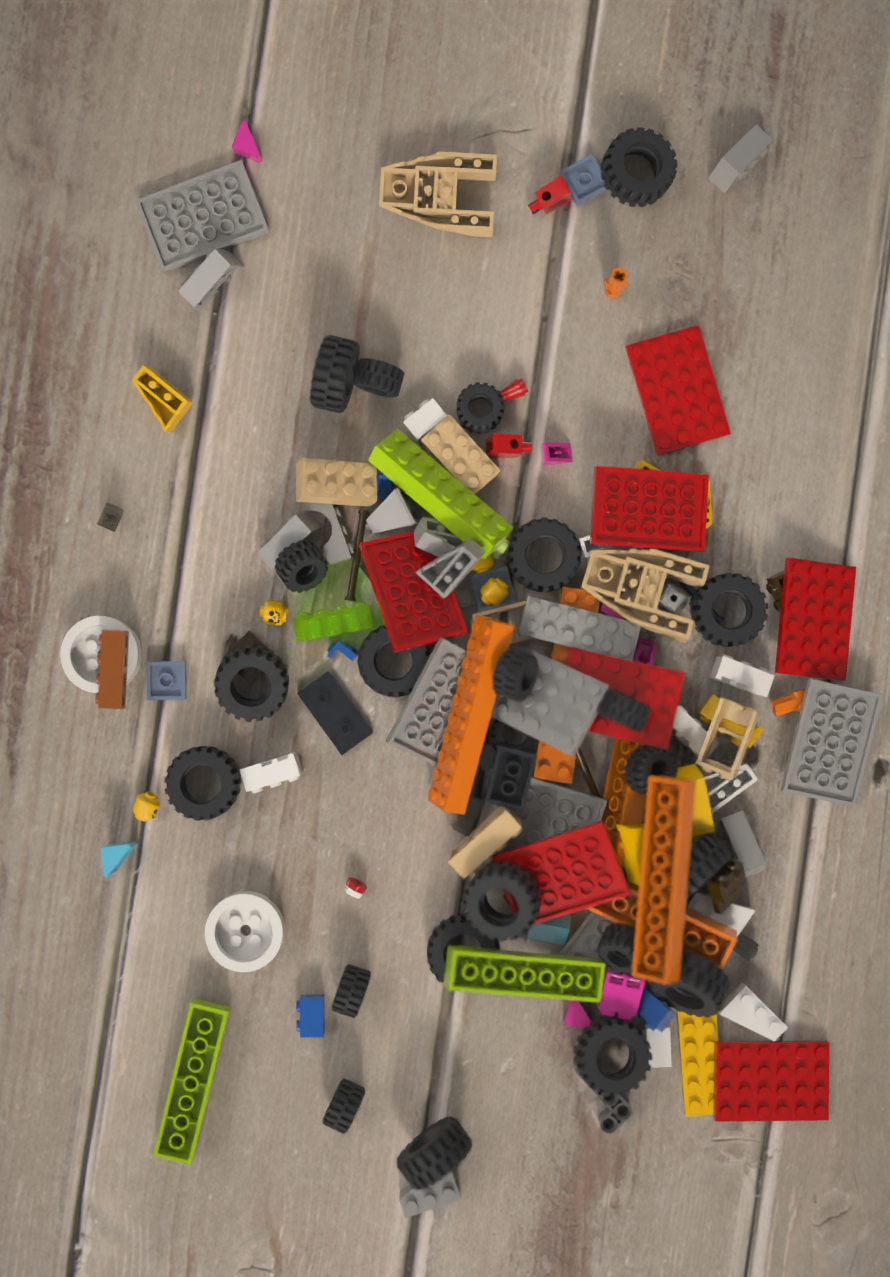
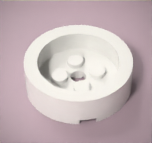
(81, 651)
(230, 945)

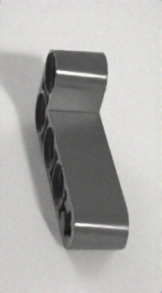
(611, 1110)

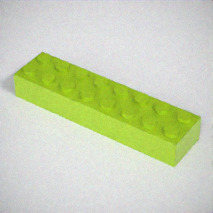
(439, 492)
(524, 974)
(192, 1081)

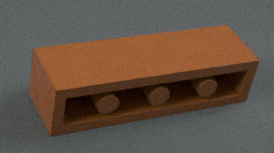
(113, 669)

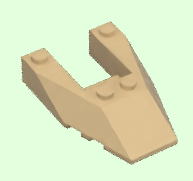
(428, 191)
(634, 582)

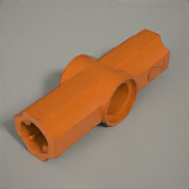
(616, 283)
(788, 703)

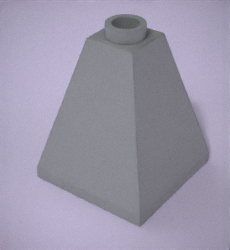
(393, 513)
(679, 597)

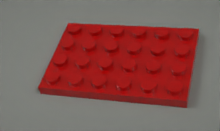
(677, 390)
(649, 509)
(408, 604)
(815, 619)
(645, 683)
(571, 871)
(771, 1081)

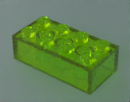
(333, 623)

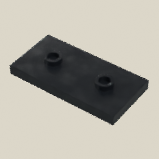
(335, 713)

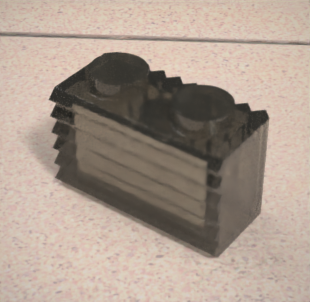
(465, 823)

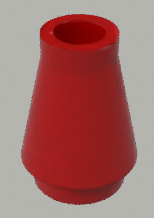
(514, 390)

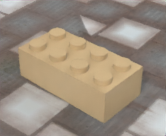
(460, 455)
(336, 482)
(484, 841)

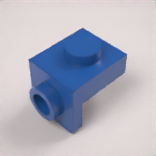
(384, 486)
(347, 650)

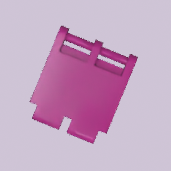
(620, 995)

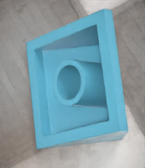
(114, 855)
(551, 931)

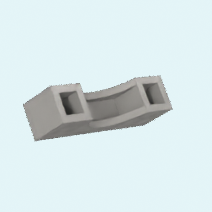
(336, 548)

